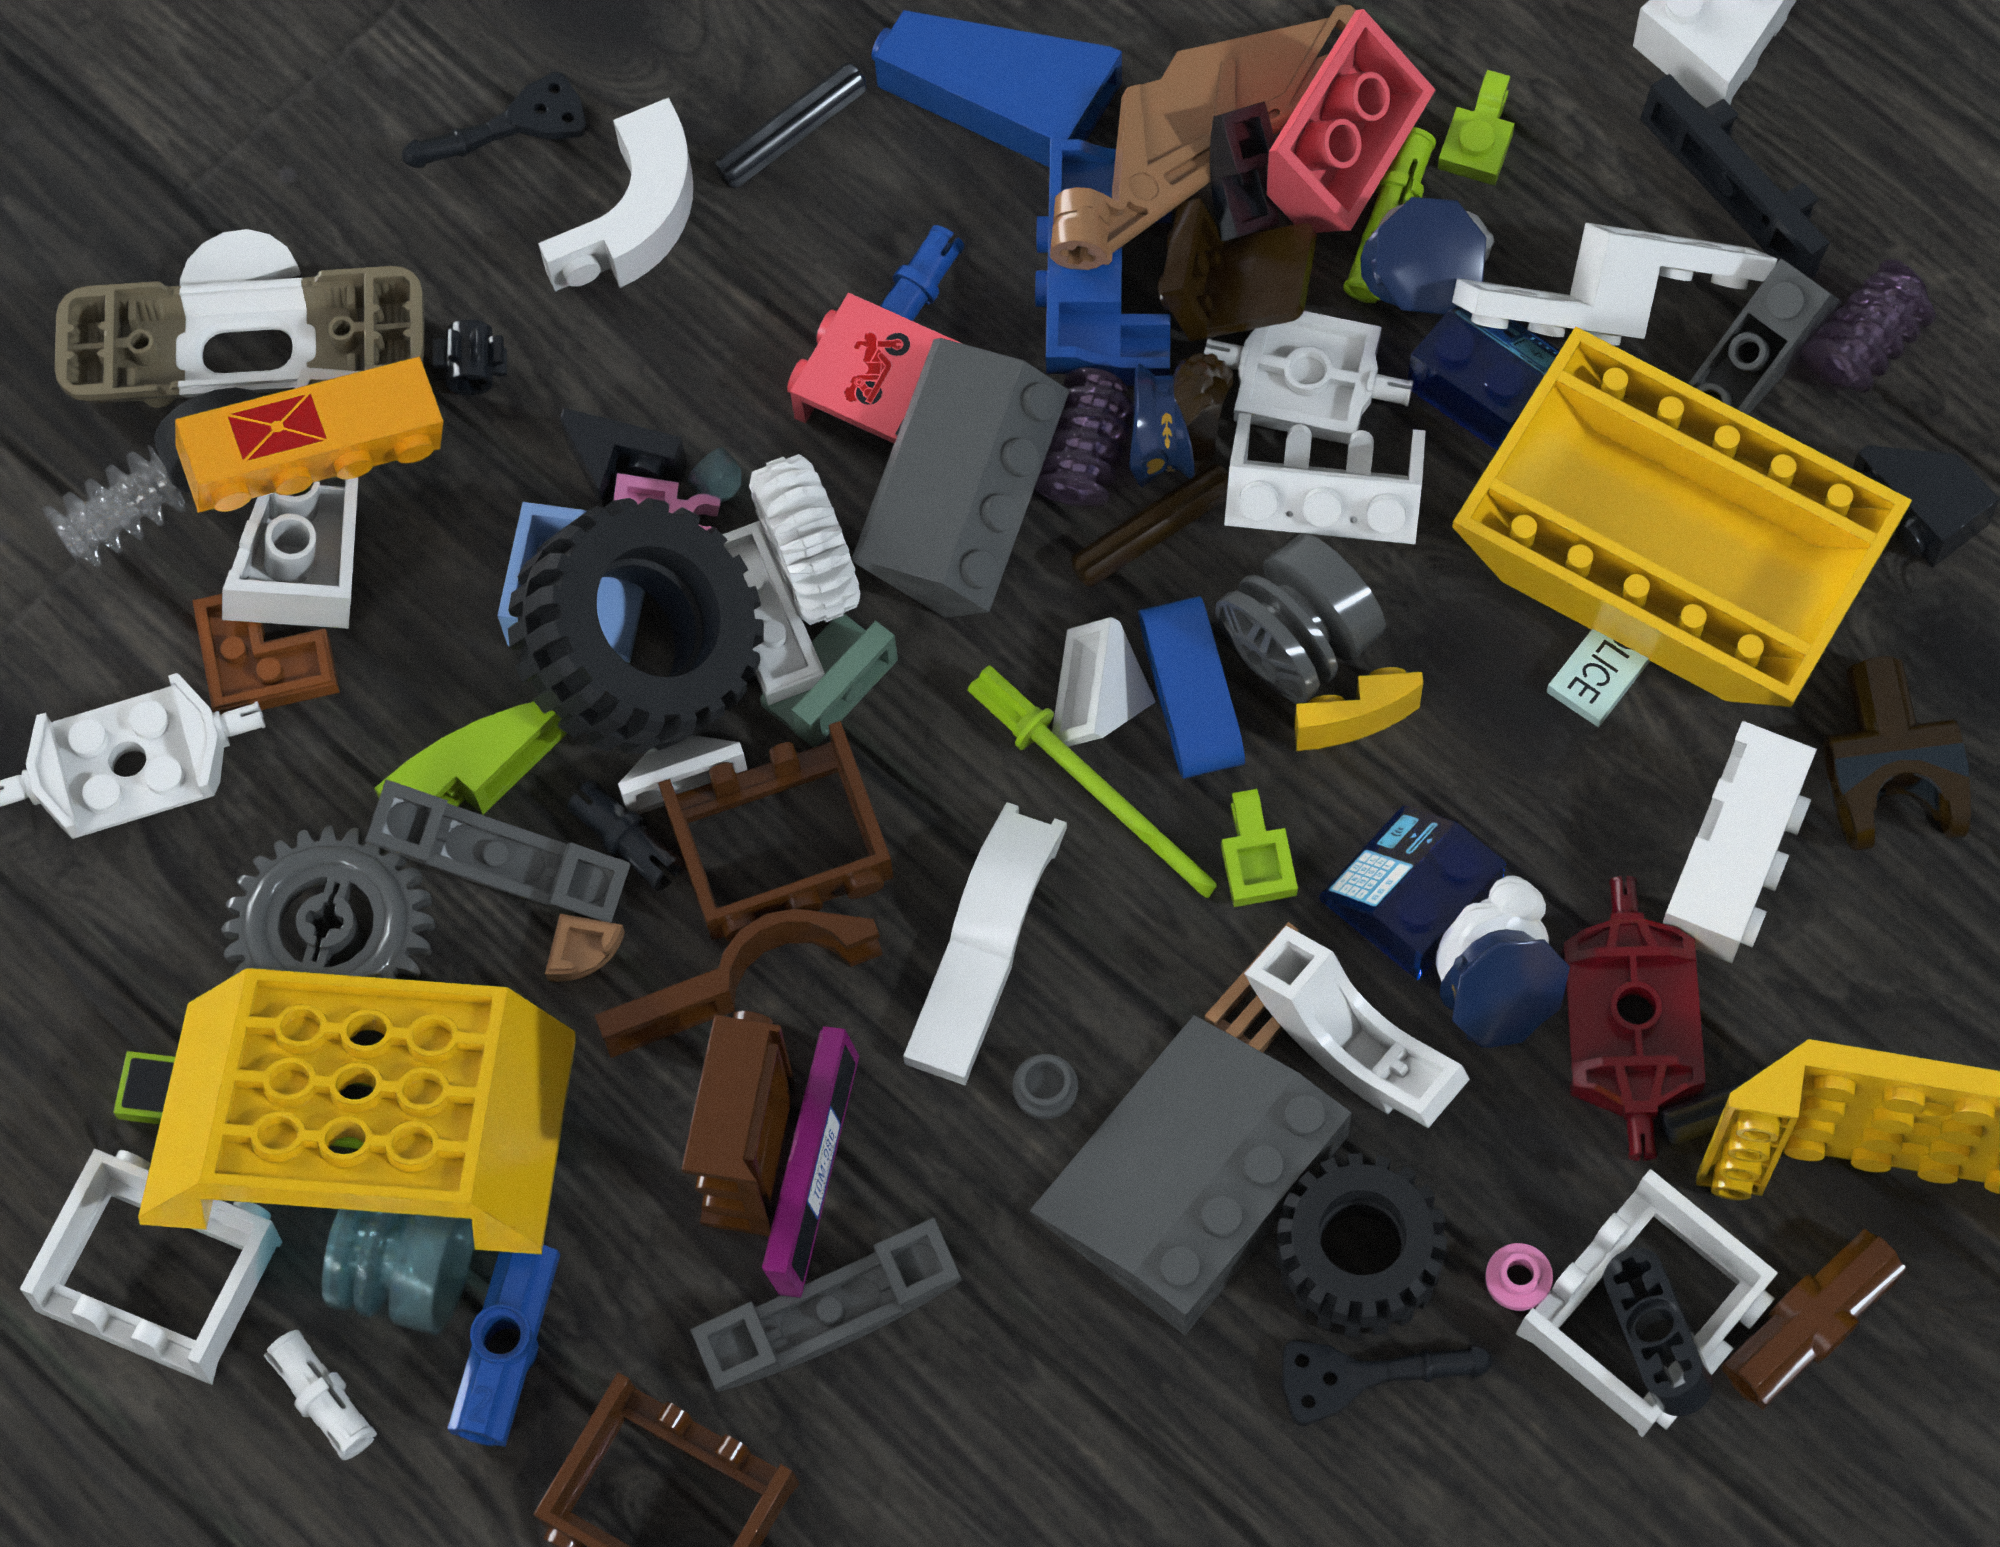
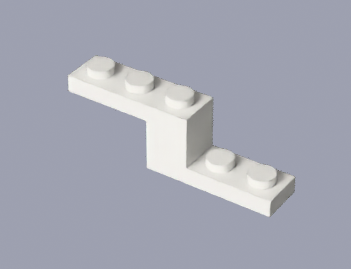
(1612, 283)

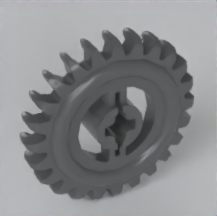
(343, 867)

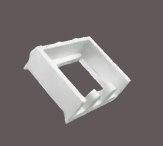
(1320, 498)
(125, 1177)
(1659, 1200)

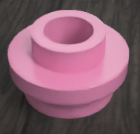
(1518, 1296)

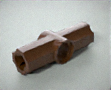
(1813, 1318)

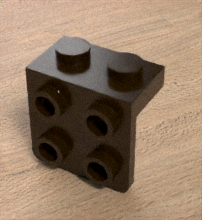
(1236, 281)

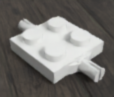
(1310, 375)

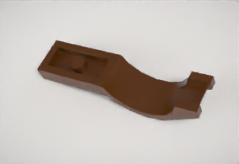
(714, 991)

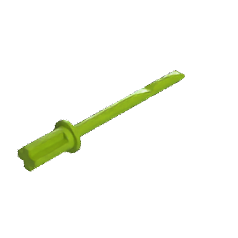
(1030, 725)

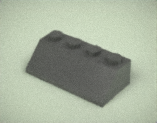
(960, 477)

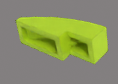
(482, 758)

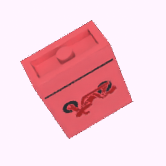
(862, 367)

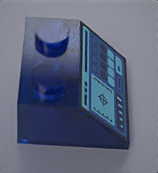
(1480, 372)

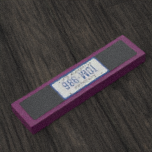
(810, 1162)

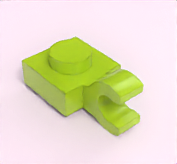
(1479, 138)
(1257, 859)

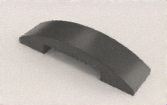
(496, 853)
(832, 1309)

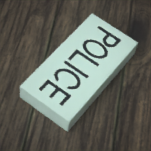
(1596, 676)

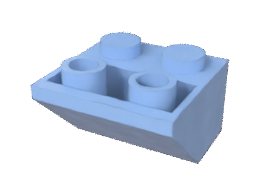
(617, 599)

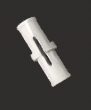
(320, 1394)

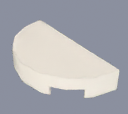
(239, 258)

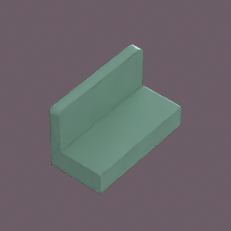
(852, 665)

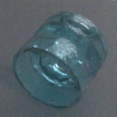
(405, 1256)

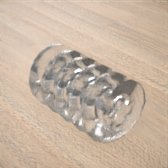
(115, 508)

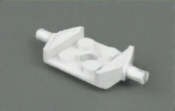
(75, 758)

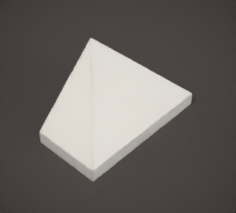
(1098, 683)
(683, 764)

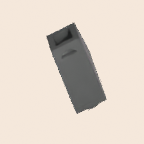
(1765, 338)

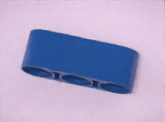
(1191, 687)

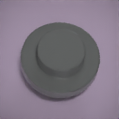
(1045, 1086)

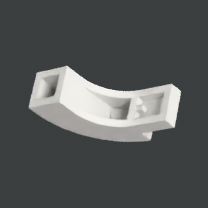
(646, 219)
(1346, 1035)

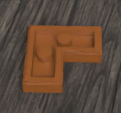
(249, 669)

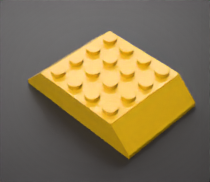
(1677, 524)

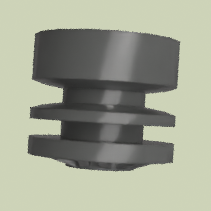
(1300, 617)

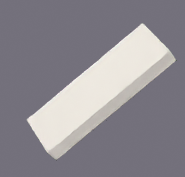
(787, 654)

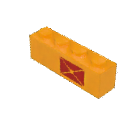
(309, 435)

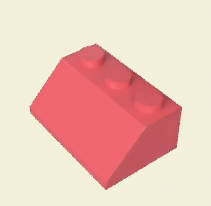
(1346, 129)

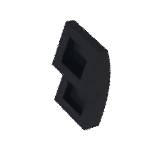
(1238, 171)

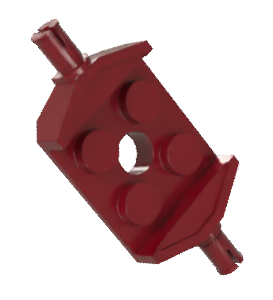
(1625, 1064)

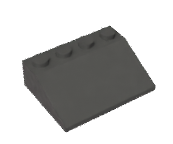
(1192, 1170)

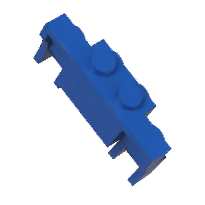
(1086, 305)

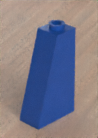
(999, 79)

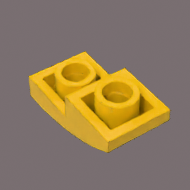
(1380, 701)

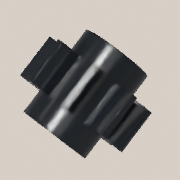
(469, 357)

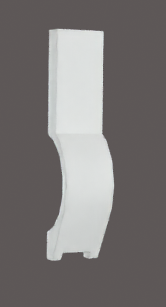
(982, 944)

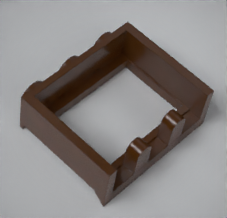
(782, 773)
(740, 1122)
(678, 1429)

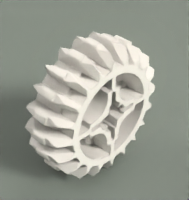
(805, 538)

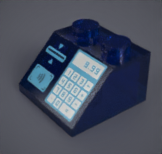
(1413, 885)

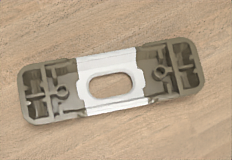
(151, 337)

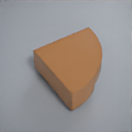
(581, 947)

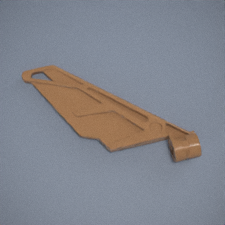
(1168, 133)

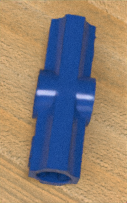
(495, 1381)

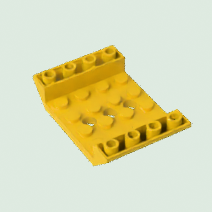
(1857, 1108)
(455, 1121)

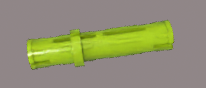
(1396, 188)

